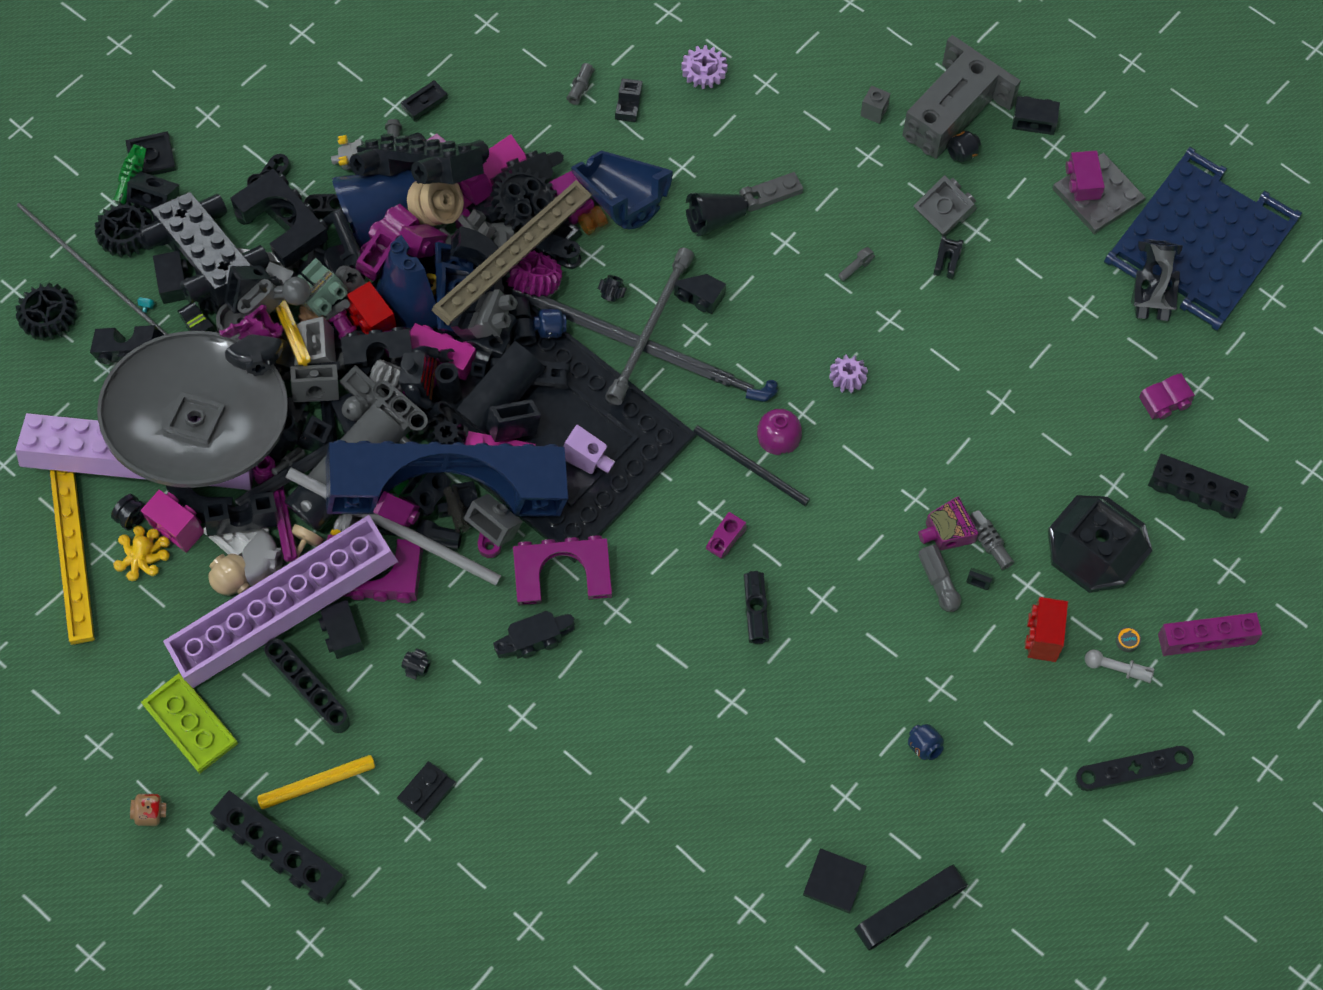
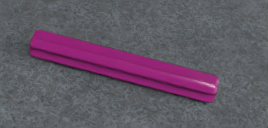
(285, 526)

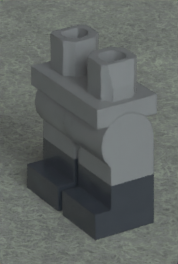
(485, 316)

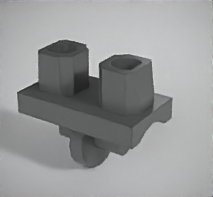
(474, 222)

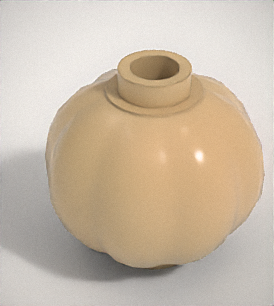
(228, 575)

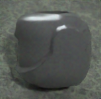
(355, 407)

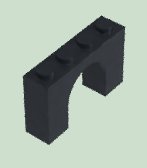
(273, 191)

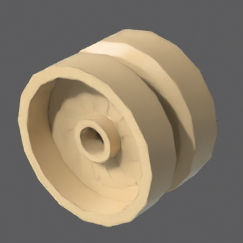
(435, 202)

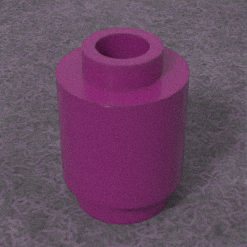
(263, 470)

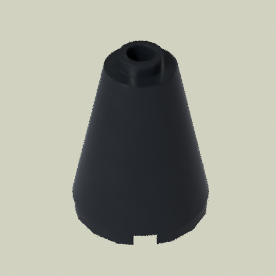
(713, 210)

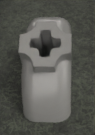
(261, 557)

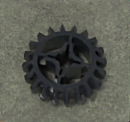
(122, 221)
(43, 302)

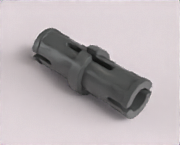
(580, 84)

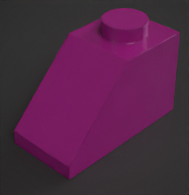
(397, 509)

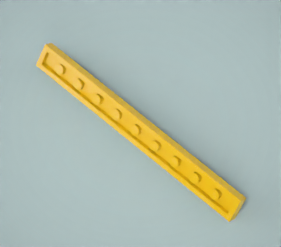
(72, 557)

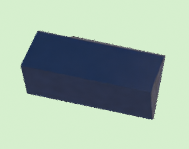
(449, 274)

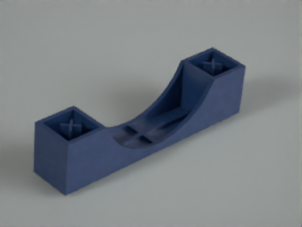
(524, 476)

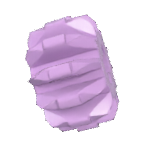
(856, 371)

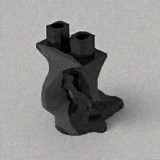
(1156, 295)

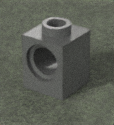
(875, 104)

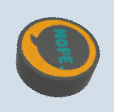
(1128, 639)

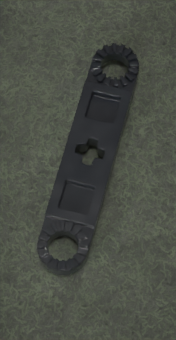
(1117, 771)

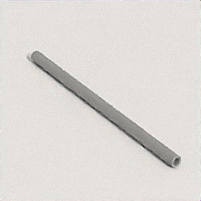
(405, 532)

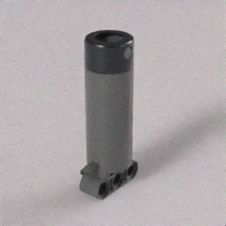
(376, 425)

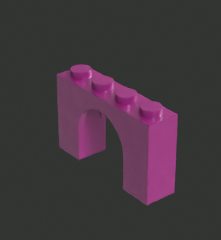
(531, 558)
(400, 582)

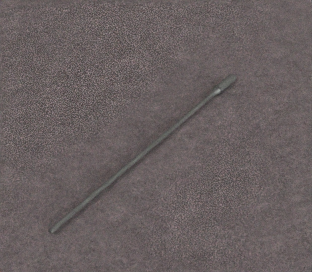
(90, 268)

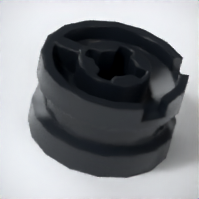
(128, 512)

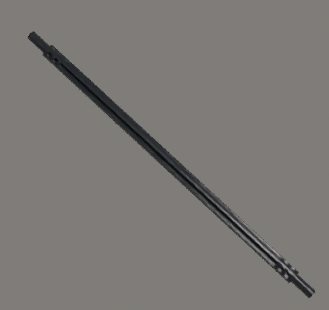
(629, 338)

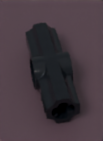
(755, 595)

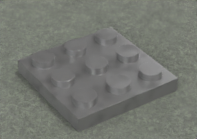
(1117, 198)

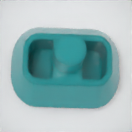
(145, 303)

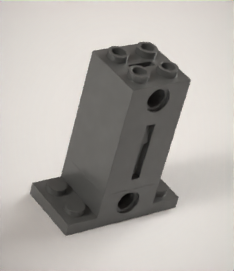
(957, 97)

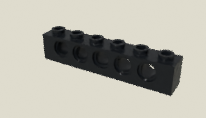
(232, 807)

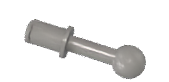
(1095, 659)

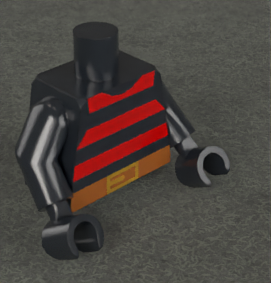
(418, 376)

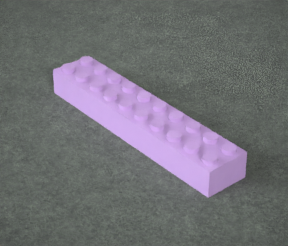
(79, 448)
(280, 601)

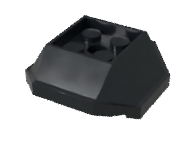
(1086, 559)

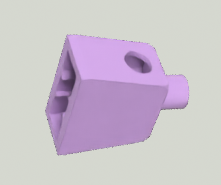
(586, 451)

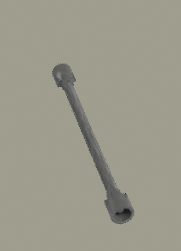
(617, 391)

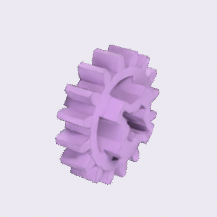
(704, 67)

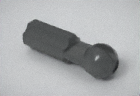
(939, 577)

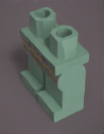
(326, 288)

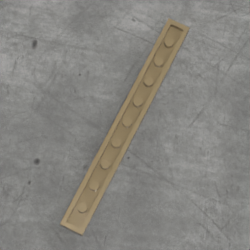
(511, 253)

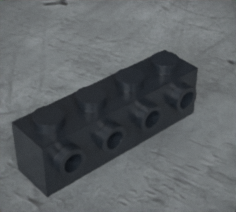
(1198, 486)

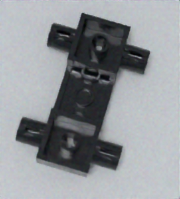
(428, 160)
(191, 229)

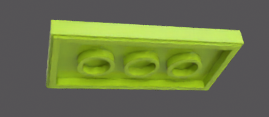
(189, 723)

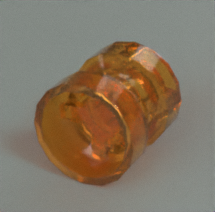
(592, 220)

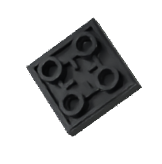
(834, 880)

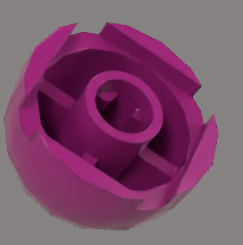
(779, 431)

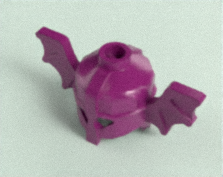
(253, 325)

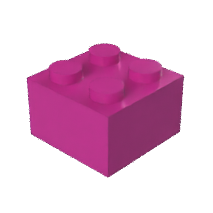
(173, 520)

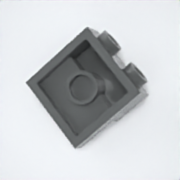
(946, 205)

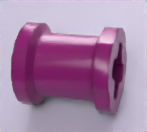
(342, 324)

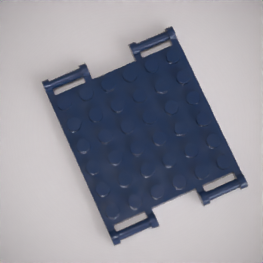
(1221, 233)

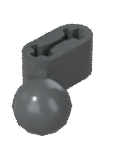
(294, 291)

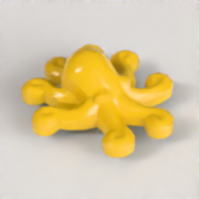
(142, 552)

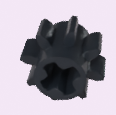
(612, 288)
(416, 663)

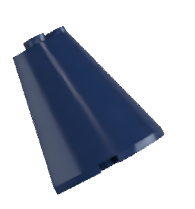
(624, 187)
(369, 198)
(406, 288)

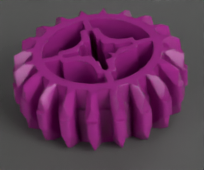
(536, 275)

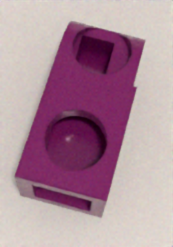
(726, 535)

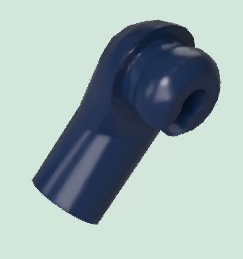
(765, 393)

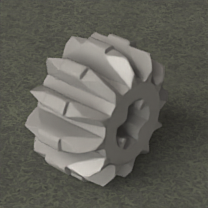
(386, 371)

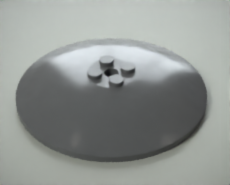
(181, 376)

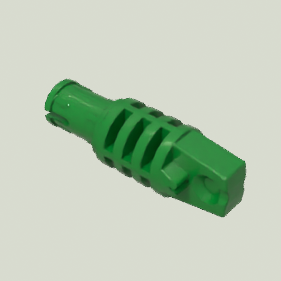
(131, 166)

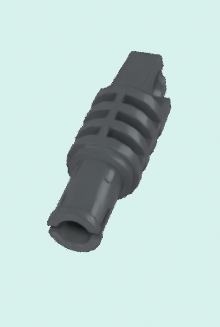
(991, 540)

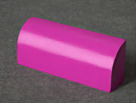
(498, 156)

